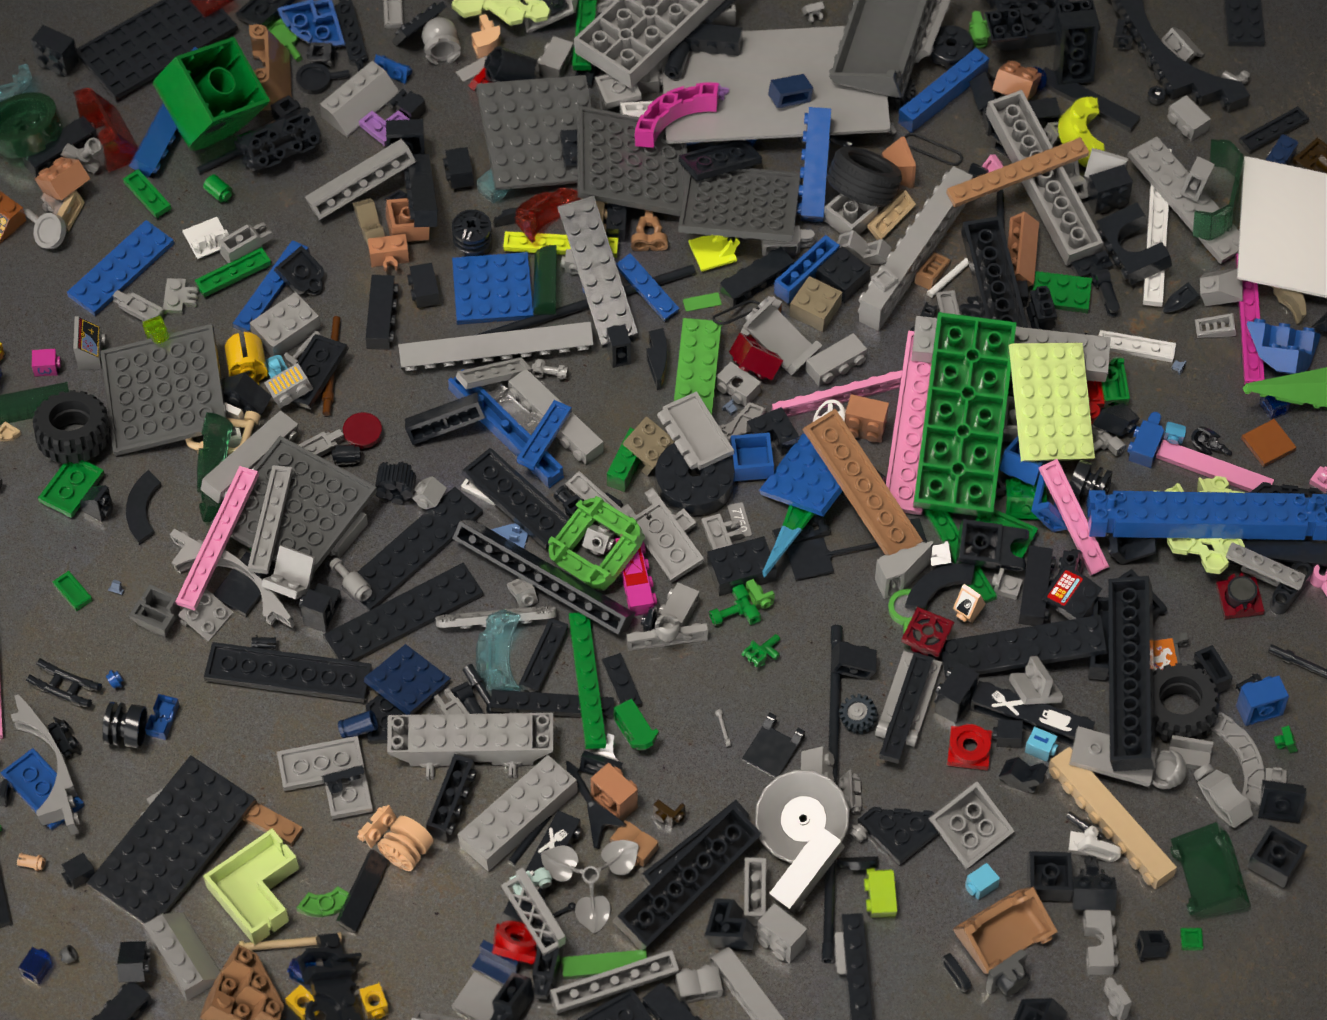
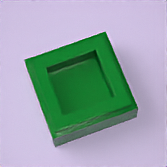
(1191, 938)

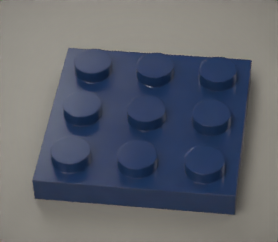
(407, 680)

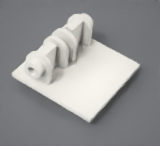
(205, 236)

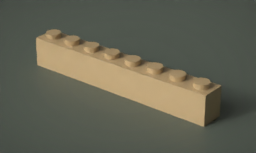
(1113, 820)

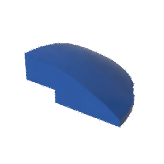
(313, 21)

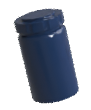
(358, 724)

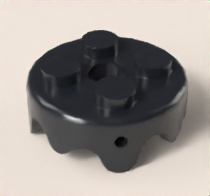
(950, 55)

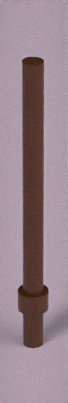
(328, 395)

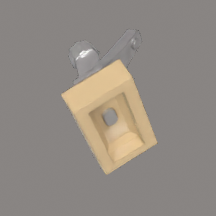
(66, 208)

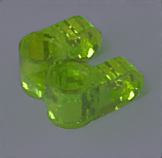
(155, 329)

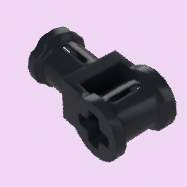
(567, 499)

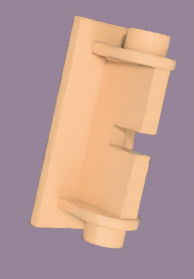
(381, 821)

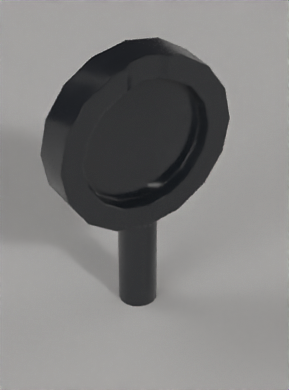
(316, 78)

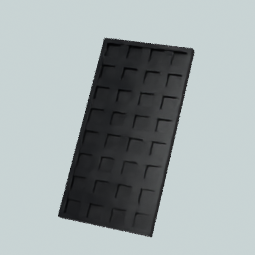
(149, 41)
(171, 841)

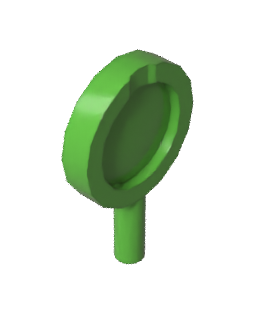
(285, 36)

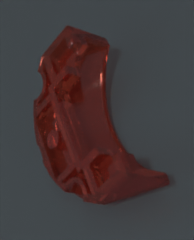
(542, 210)

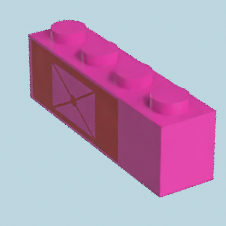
(638, 583)

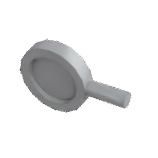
(48, 229)

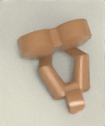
(656, 241)

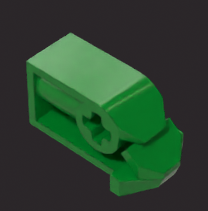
(1115, 387)
(634, 726)

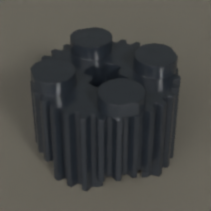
(395, 482)

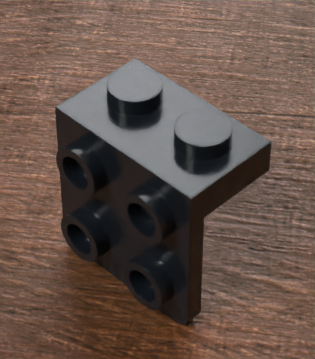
(1131, 548)

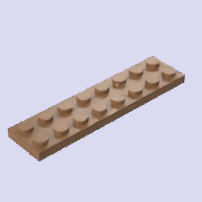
(861, 483)

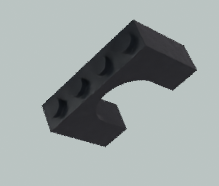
(1133, 265)

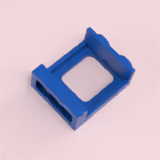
(1046, 511)

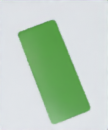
(702, 301)

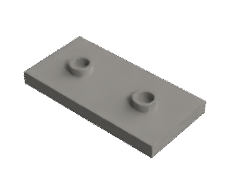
(1092, 753)

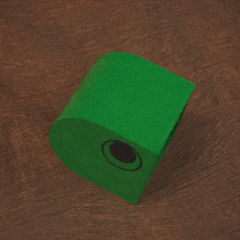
(210, 93)

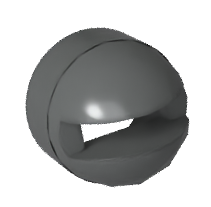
(68, 954)

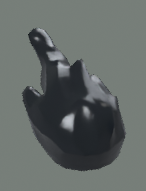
(1207, 439)

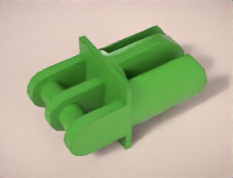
(978, 30)

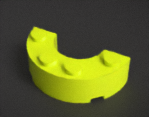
(1074, 125)

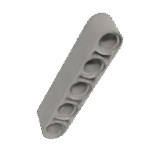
(744, 986)

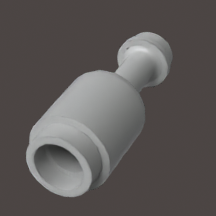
(352, 581)

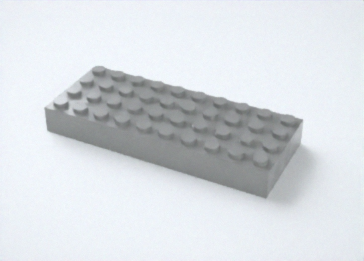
(638, 34)

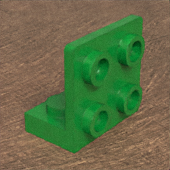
(1021, 498)

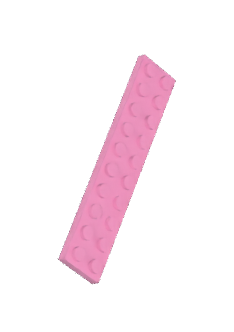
(908, 430)

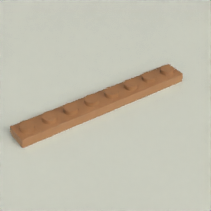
(1017, 172)

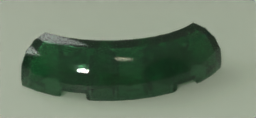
(215, 448)

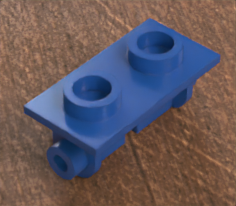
(394, 70)

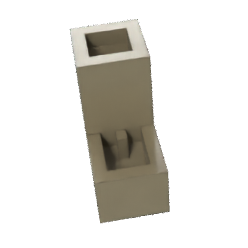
(368, 219)

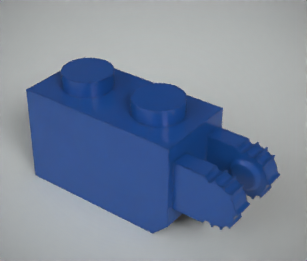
(1147, 441)

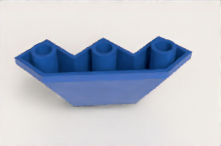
(1284, 347)

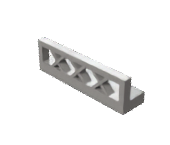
(541, 908)

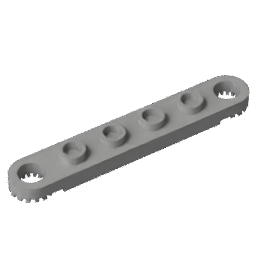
(468, 619)

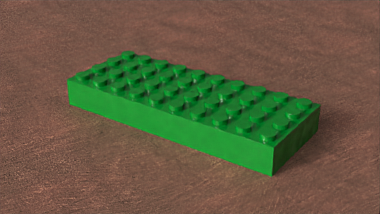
(964, 415)

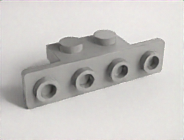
(1264, 568)

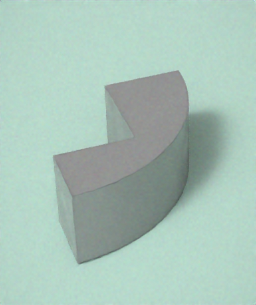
(869, 253)

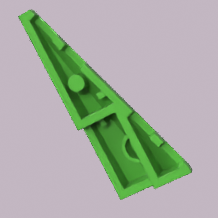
(1295, 388)

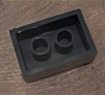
(739, 564)

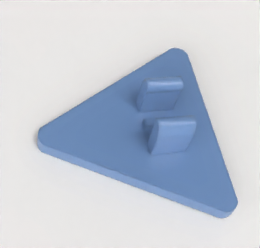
(513, 533)

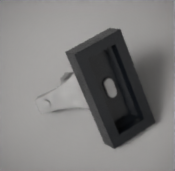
(594, 761)

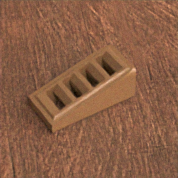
(935, 271)

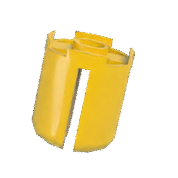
(254, 362)

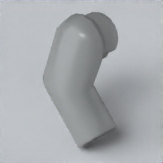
(1244, 75)

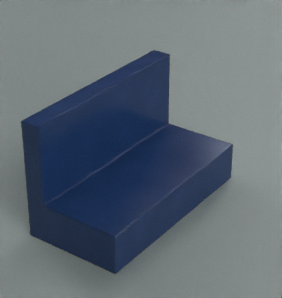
(494, 966)

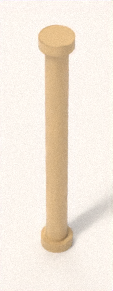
(285, 943)

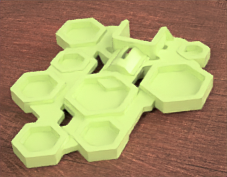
(510, 11)
(1215, 560)

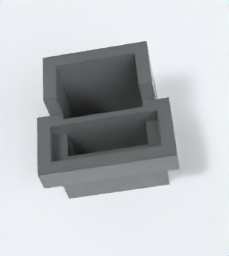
(156, 611)

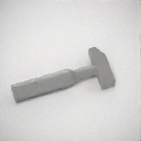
(291, 360)

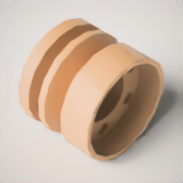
(405, 843)

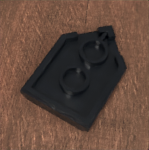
(381, 708)

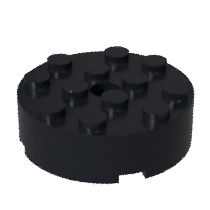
(693, 489)

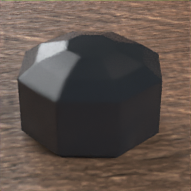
(1156, 95)

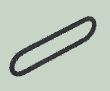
(936, 143)
(734, 307)

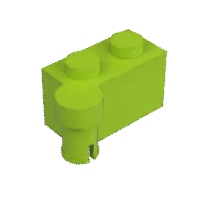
(881, 893)

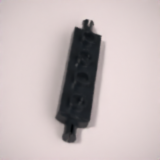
(351, 33)

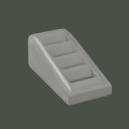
(1215, 320)

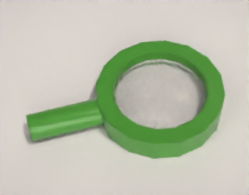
(897, 608)

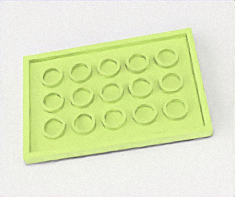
(1051, 401)

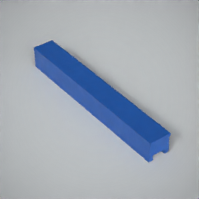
(509, 432)

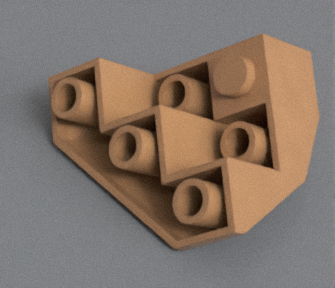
(242, 991)

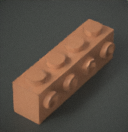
(1023, 246)

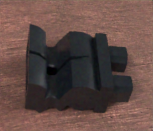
(1041, 309)

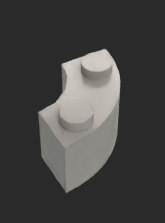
(1225, 798)

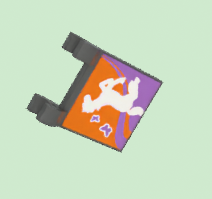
(1166, 651)

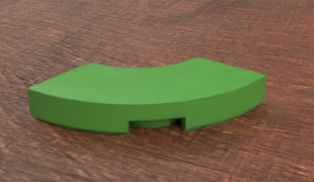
(323, 905)

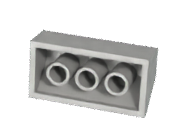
(360, 95)
(182, 953)

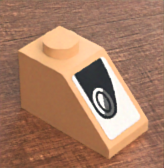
(968, 604)

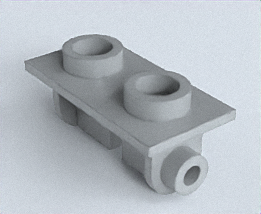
(850, 784)

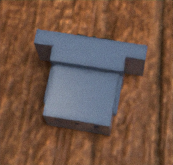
(1179, 366)
(730, 407)
(116, 587)

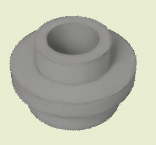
(858, 832)

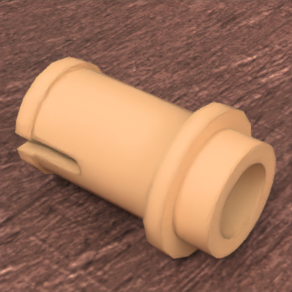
(36, 862)

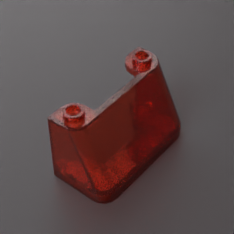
(115, 137)

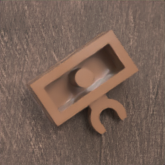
(388, 251)

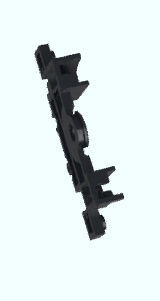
(331, 982)

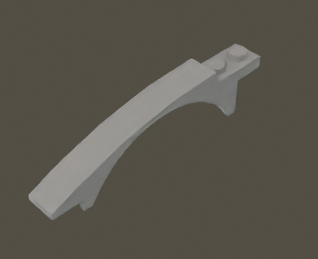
(185, 558)
(60, 801)

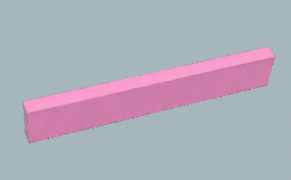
(1210, 466)
(1073, 516)

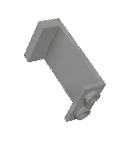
(780, 336)

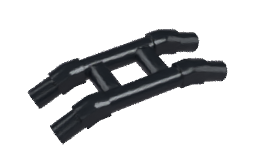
(61, 674)

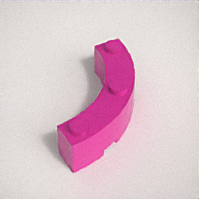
(672, 106)

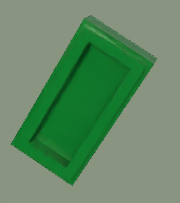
(72, 591)

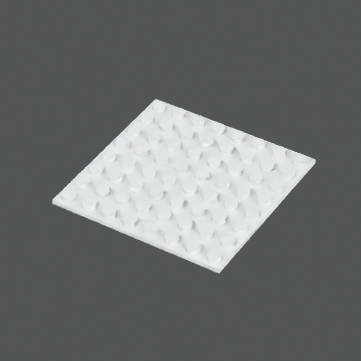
(1283, 227)

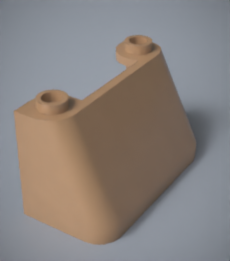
(276, 58)
(1005, 928)

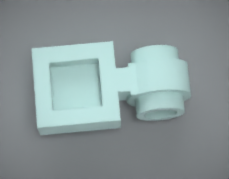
(541, 878)

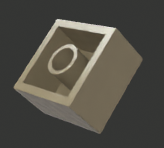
(815, 304)

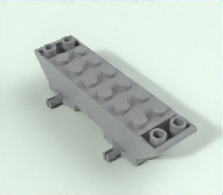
(494, 738)

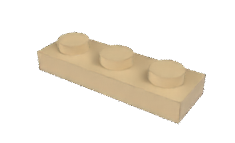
(891, 215)

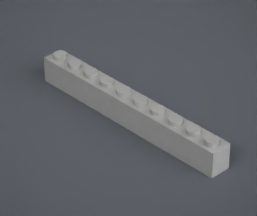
(495, 345)

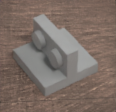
(614, 92)
(1035, 684)

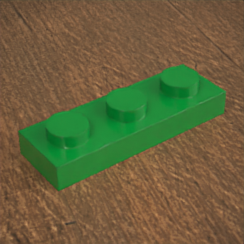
(147, 193)

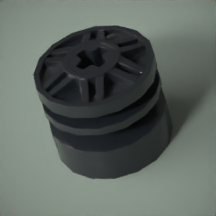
(472, 233)
(1085, 480)
(120, 724)

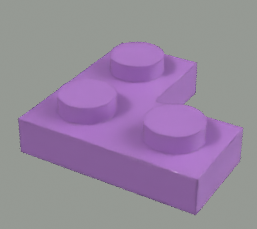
(377, 126)

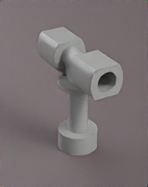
(92, 147)
(1105, 440)

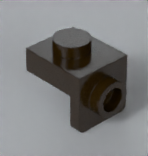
(667, 815)

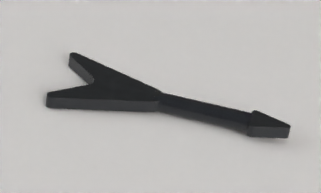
(598, 815)

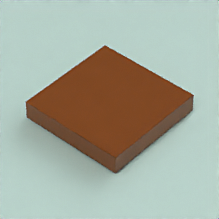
(1268, 442)

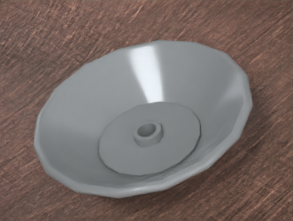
(790, 798)

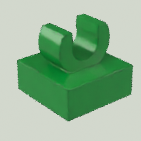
(1286, 740)

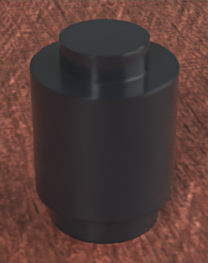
(346, 454)

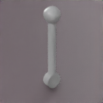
(719, 713)

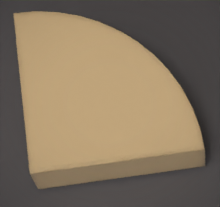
(8, 432)

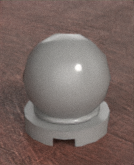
(440, 40)

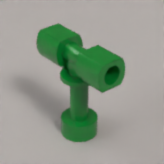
(740, 606)

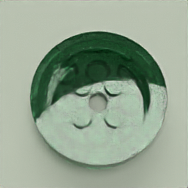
(29, 111)

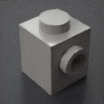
(428, 493)

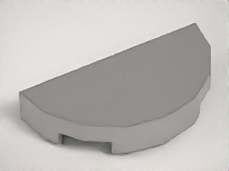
(839, 953)

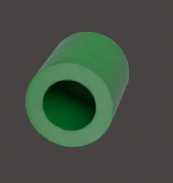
(217, 188)

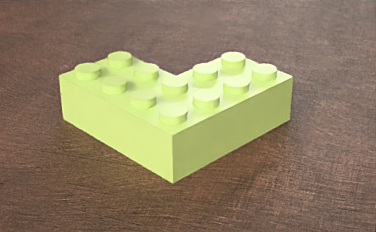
(245, 883)

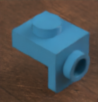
(1174, 433)

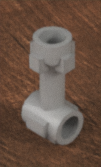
(540, 368)

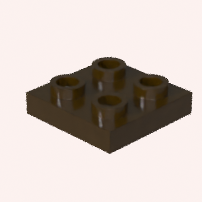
(1313, 157)

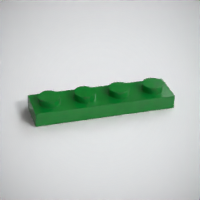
(233, 272)

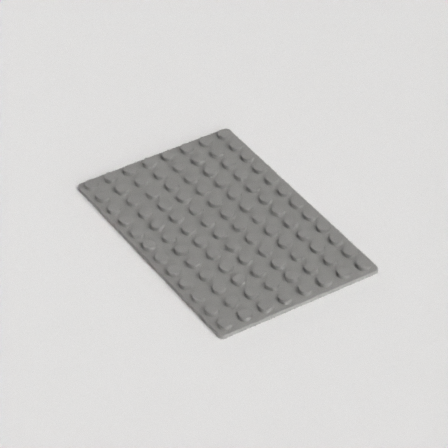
(748, 109)

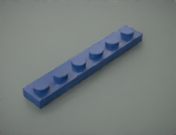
(265, 293)

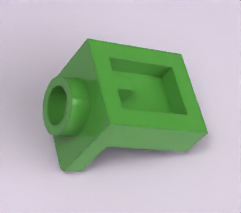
(757, 596)

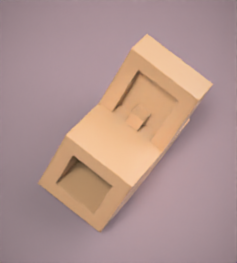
(487, 39)

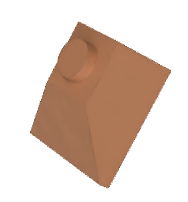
(901, 156)

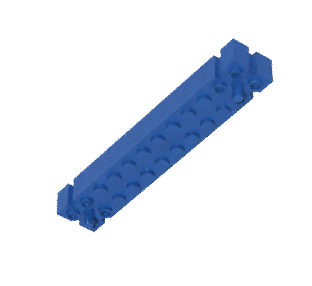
(1207, 515)

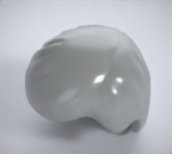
(1169, 770)

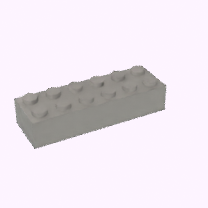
(517, 813)

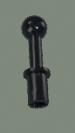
(476, 682)

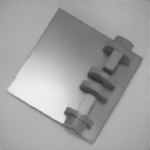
(207, 617)

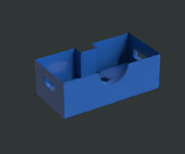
(160, 723)

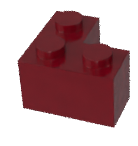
(754, 357)

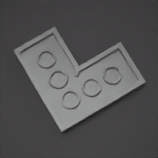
(306, 765)

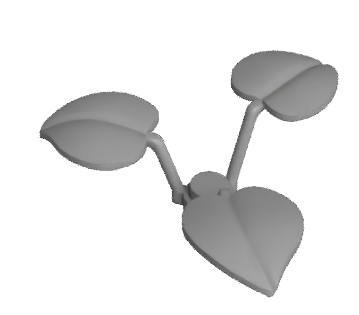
(560, 862)

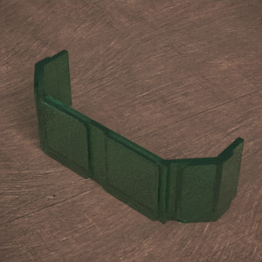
(1212, 225)

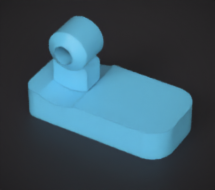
(275, 365)

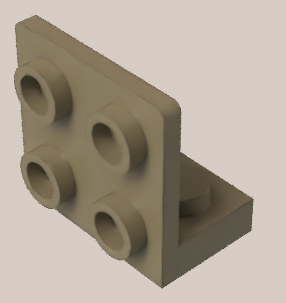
(648, 443)

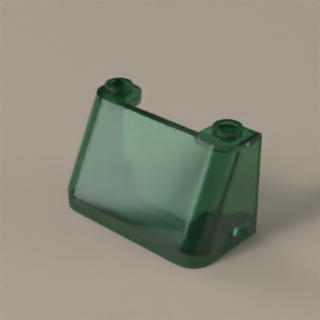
(1210, 871)

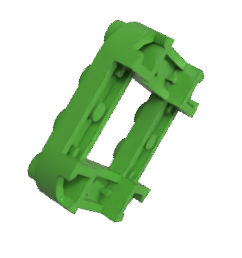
(606, 573)

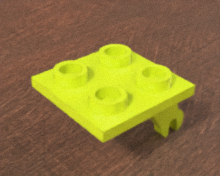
(713, 251)

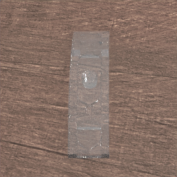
(499, 393)

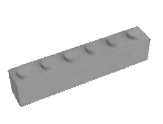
(360, 179)
(573, 433)
(248, 455)
(614, 981)

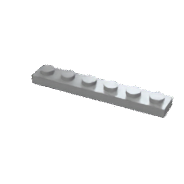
(270, 519)

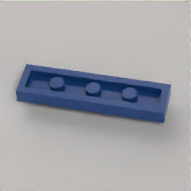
(647, 287)
(544, 435)

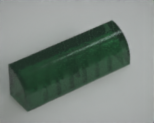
(545, 280)
(22, 404)

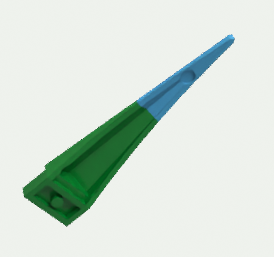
(792, 526)

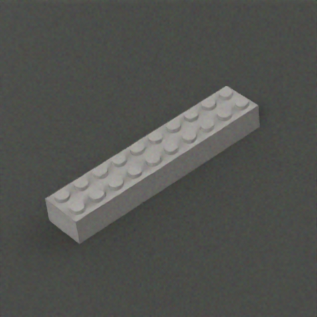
(1051, 191)
(913, 251)
(1095, 348)

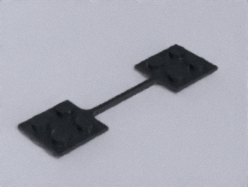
(814, 559)

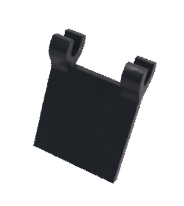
(771, 748)

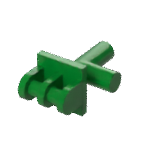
(758, 654)

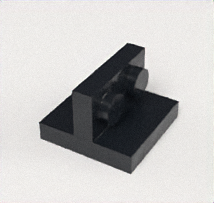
(1281, 801)

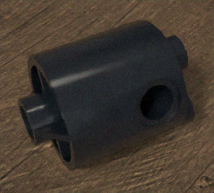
(508, 65)

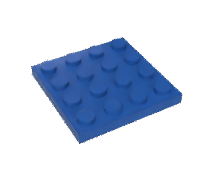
(492, 288)
(803, 480)

